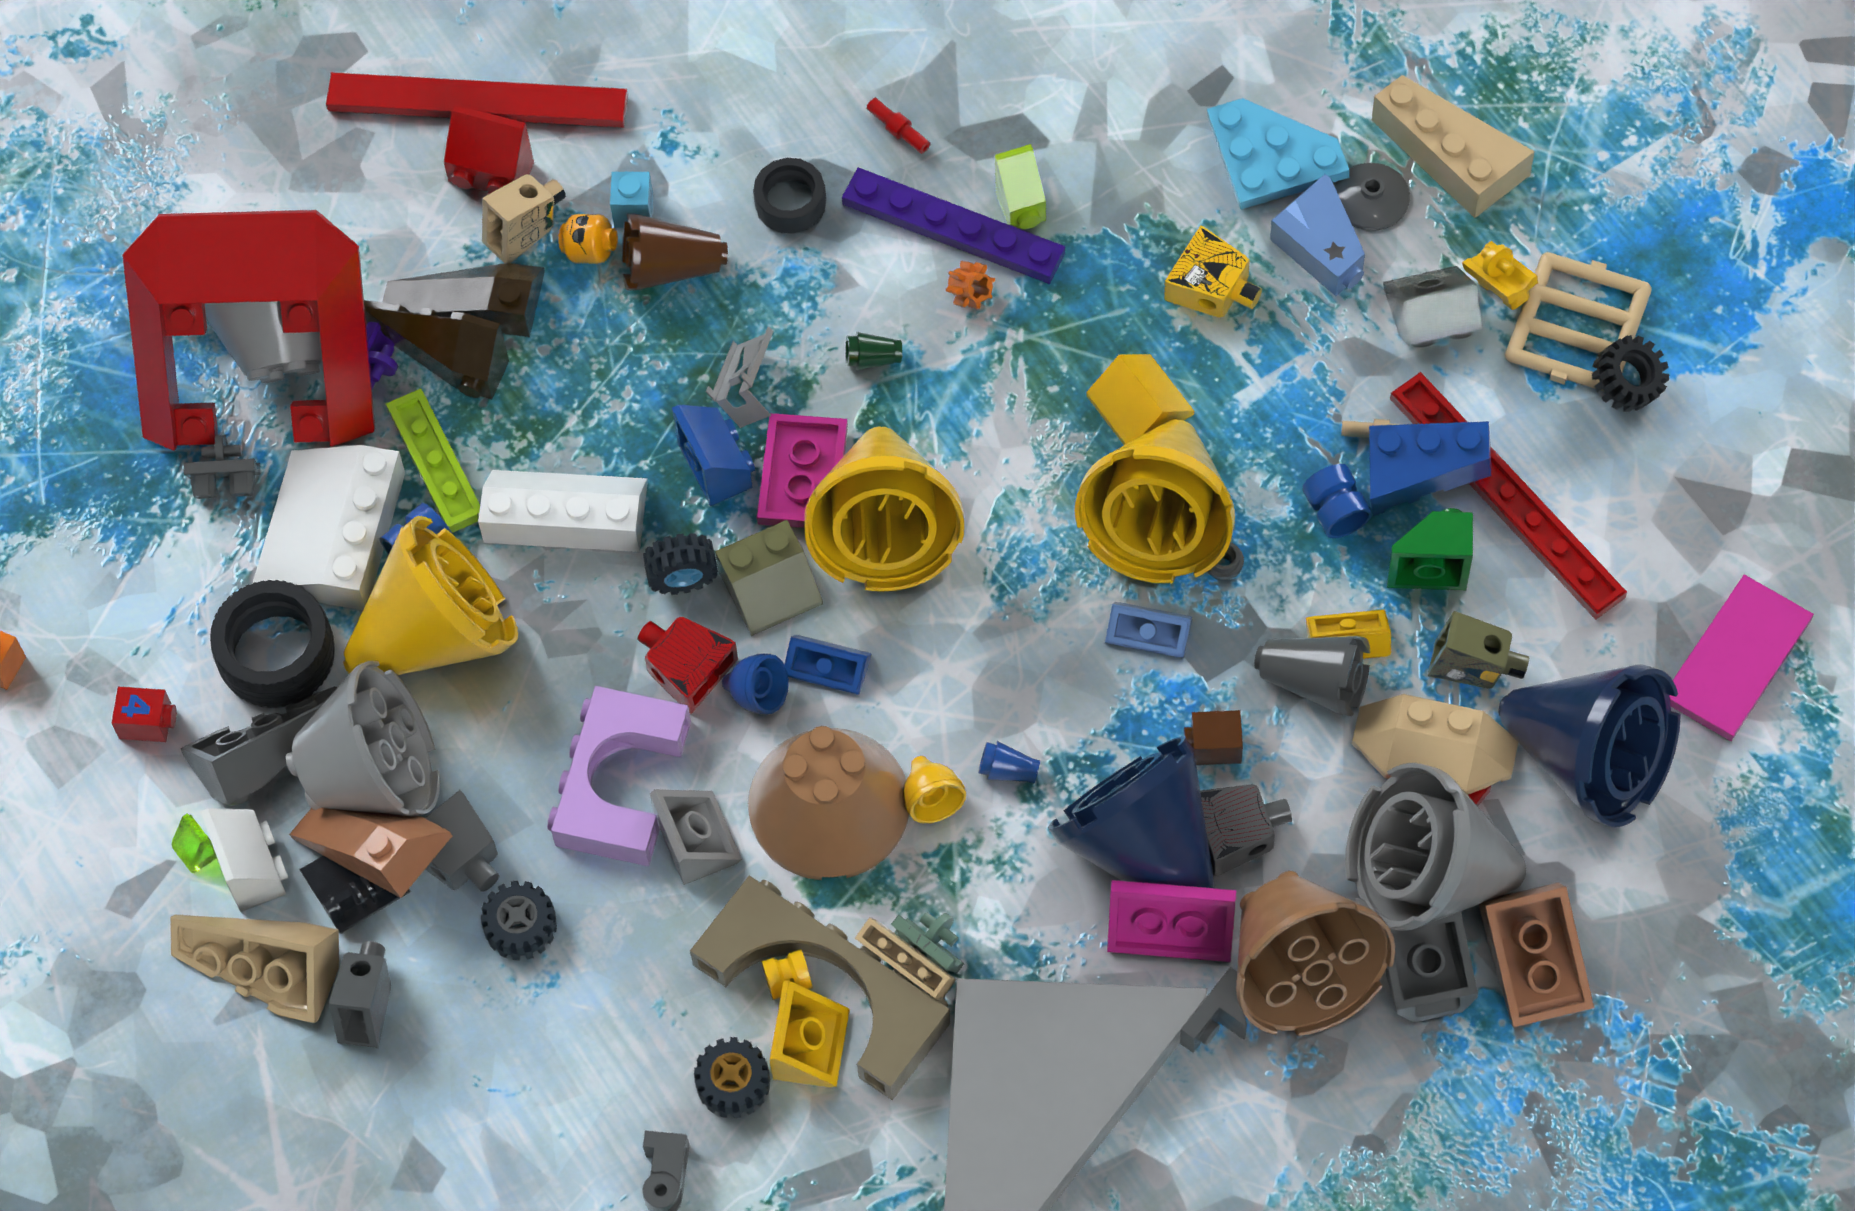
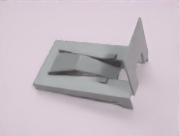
(752, 358)

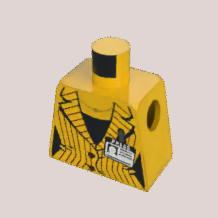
(1211, 276)

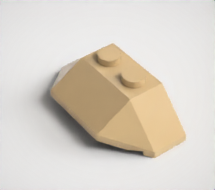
(1435, 734)

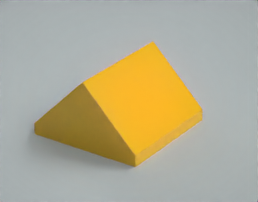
(1137, 397)
(808, 1037)

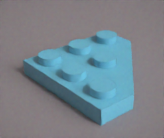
(1271, 153)

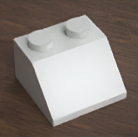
(245, 856)

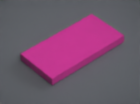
(1738, 657)

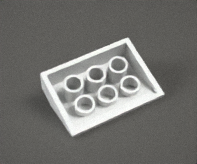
(331, 522)

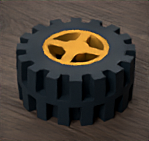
(725, 1064)

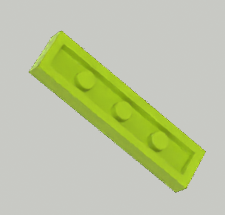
(434, 460)

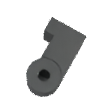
(666, 1183)

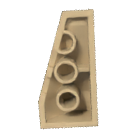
(274, 961)

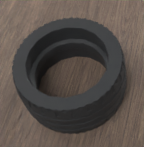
(256, 604)

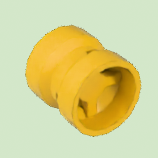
(791, 968)

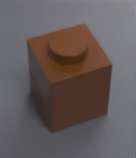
(1216, 737)

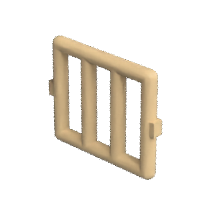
(1527, 323)

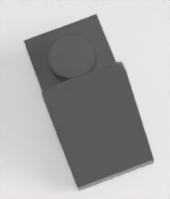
(1219, 1006)

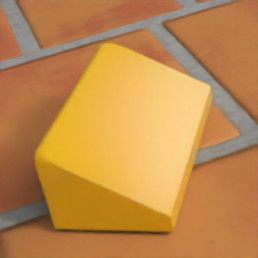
(1367, 624)

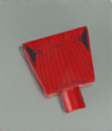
(687, 659)

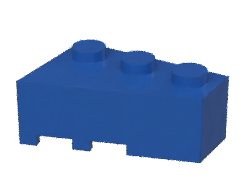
(1424, 459)

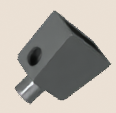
(469, 848)

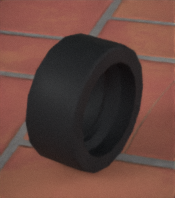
(789, 170)

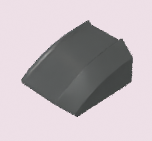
(1432, 970)

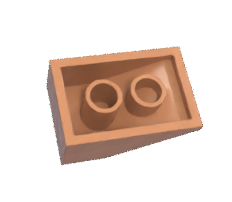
(1537, 954)

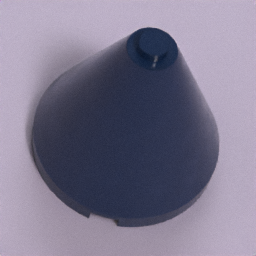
(1600, 737)
(1144, 821)

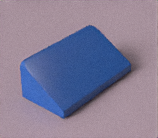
(827, 664)

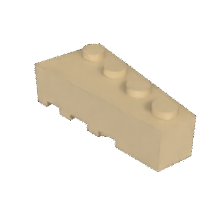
(1451, 145)

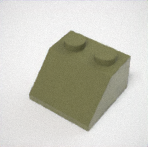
(768, 577)

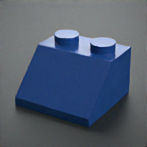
(712, 452)

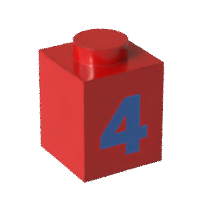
(143, 714)

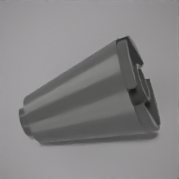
(1318, 669)

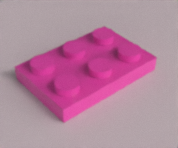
(795, 461)
(1171, 921)

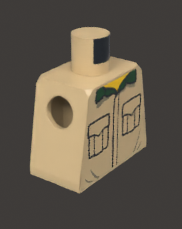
(519, 215)

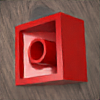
(486, 150)

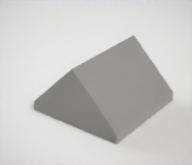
(694, 832)

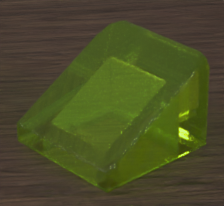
(192, 844)

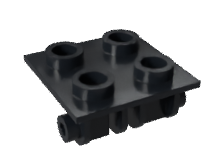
(345, 894)

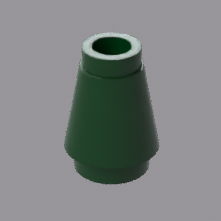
(871, 351)

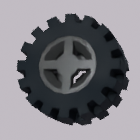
(517, 906)

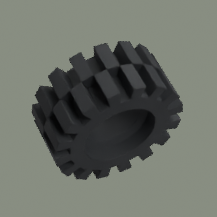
(1646, 364)

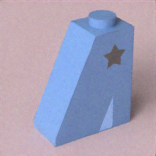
(1321, 237)

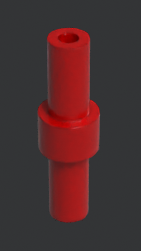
(898, 125)

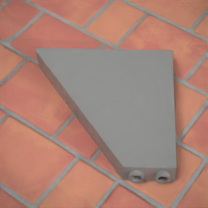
(1047, 1080)

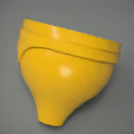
(932, 791)

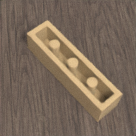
(905, 958)

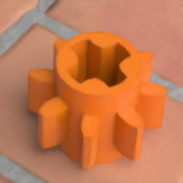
(970, 284)

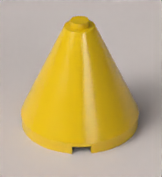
(1157, 506)
(883, 516)
(429, 607)

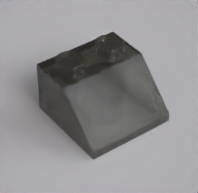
(1434, 306)

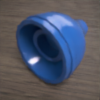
(758, 683)

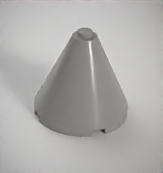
(1426, 850)

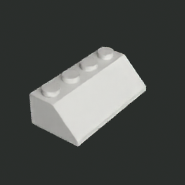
(563, 510)

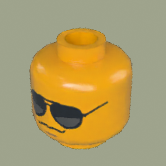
(587, 238)

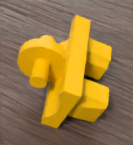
(1502, 274)

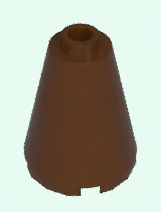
(668, 252)

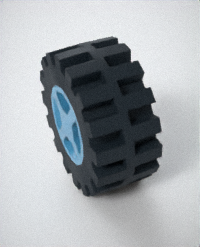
(680, 563)

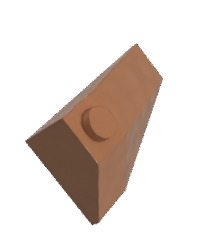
(374, 845)

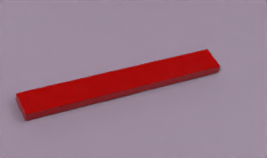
(506, 99)
(1521, 508)

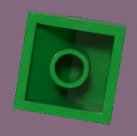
(1434, 553)

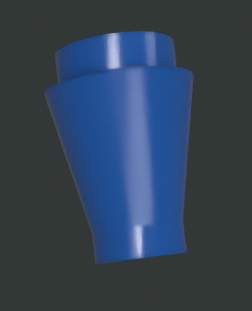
(1007, 764)

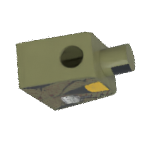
(1475, 653)

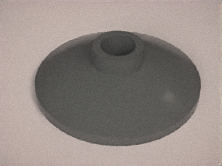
(1373, 209)

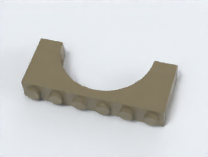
(765, 925)

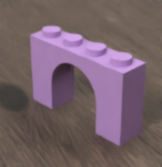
(611, 724)

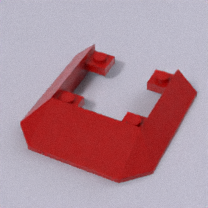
(248, 258)

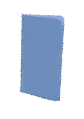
(1148, 629)

